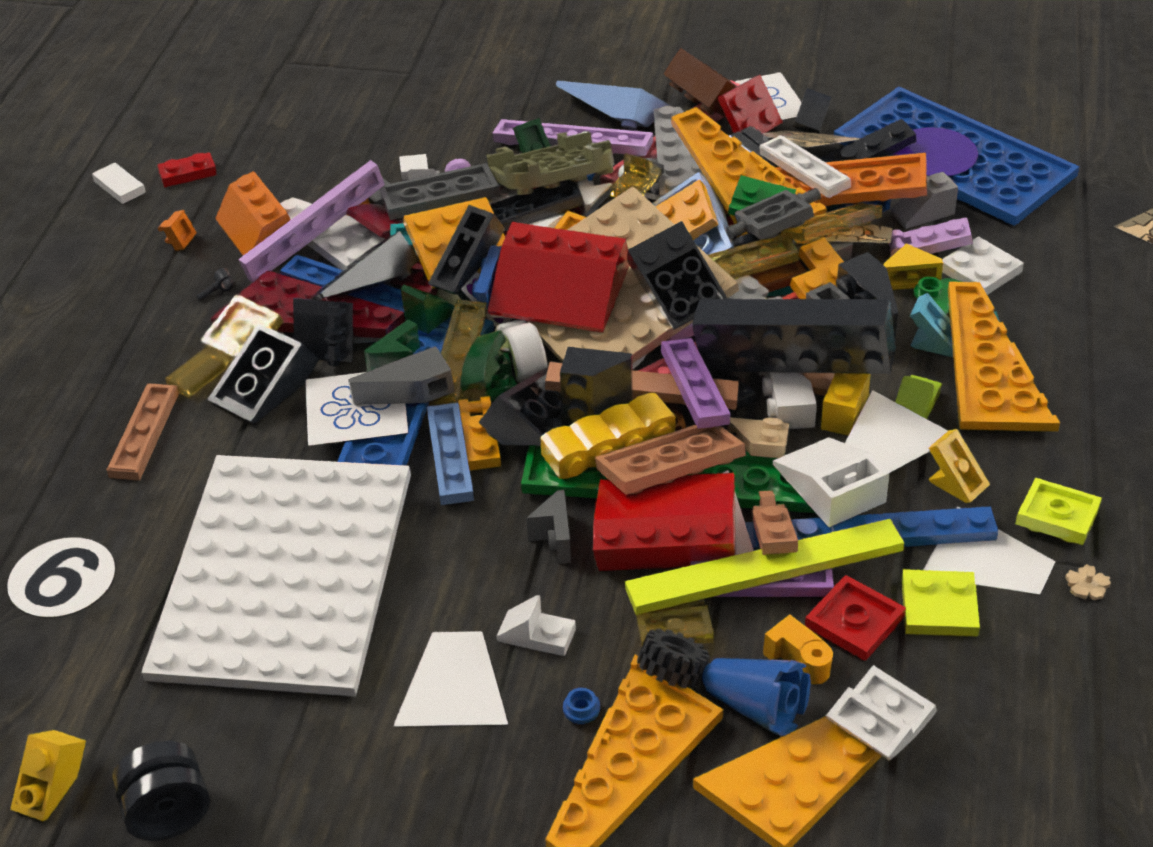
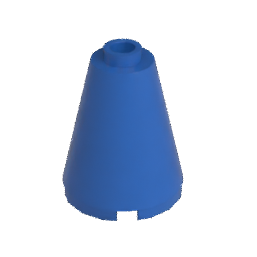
(761, 690)

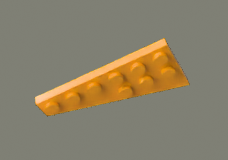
(724, 158)
(990, 373)
(631, 754)
(789, 781)

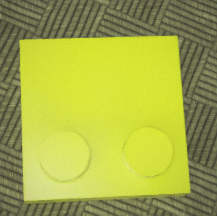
(1058, 511)
(940, 603)

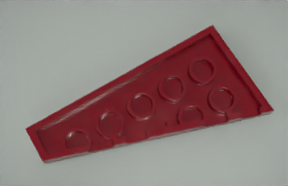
(277, 294)

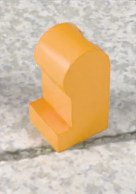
(796, 642)

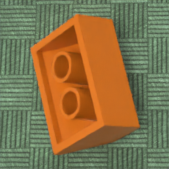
(250, 213)

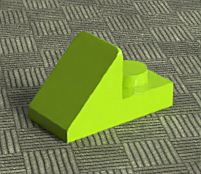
(918, 394)

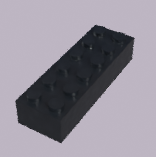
(795, 335)

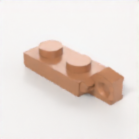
(773, 526)

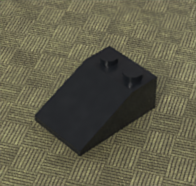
(263, 374)

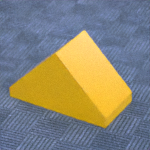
(911, 265)

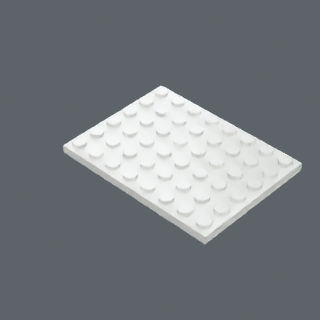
(280, 576)

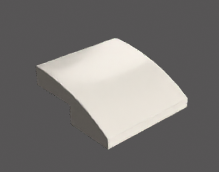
(882, 713)

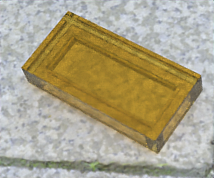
(199, 370)

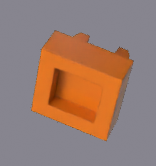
(178, 230)

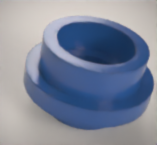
(583, 699)

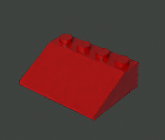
(558, 276)
(665, 523)

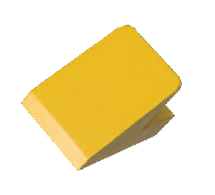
(958, 468)

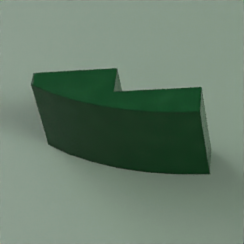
(480, 361)
(503, 378)

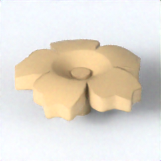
(1087, 584)

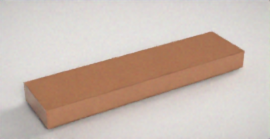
(142, 432)

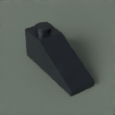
(467, 249)

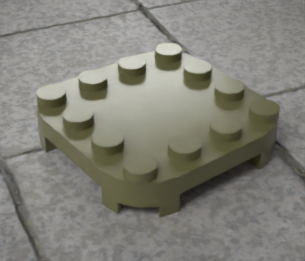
(547, 167)

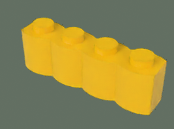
(574, 447)

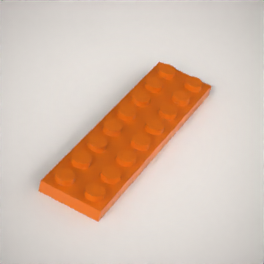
(875, 179)

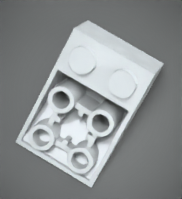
(835, 479)

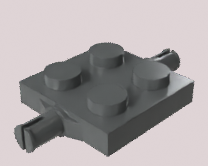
(774, 214)

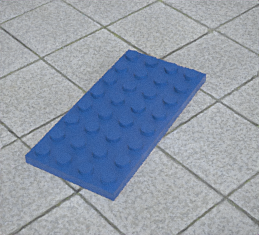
(1008, 174)

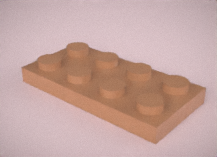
(669, 457)

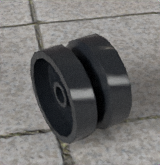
(160, 790)

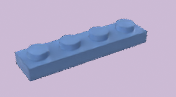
(450, 454)

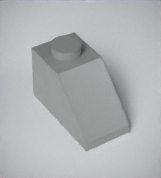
(936, 205)

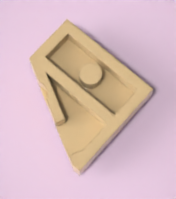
(761, 437)

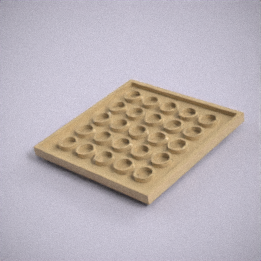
(635, 321)

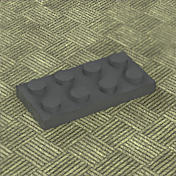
(438, 190)

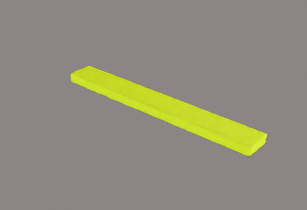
(755, 569)

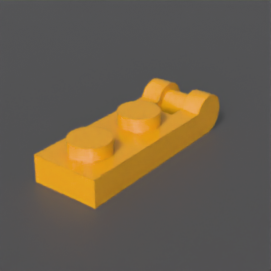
(480, 447)

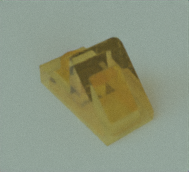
(637, 173)

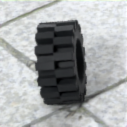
(673, 658)

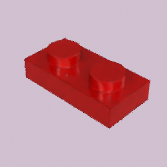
(187, 169)

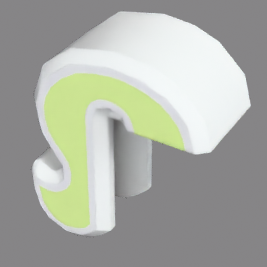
(525, 347)

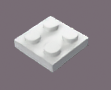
(982, 264)

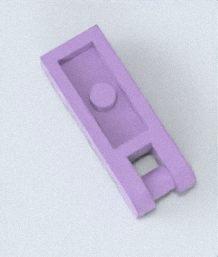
(935, 237)

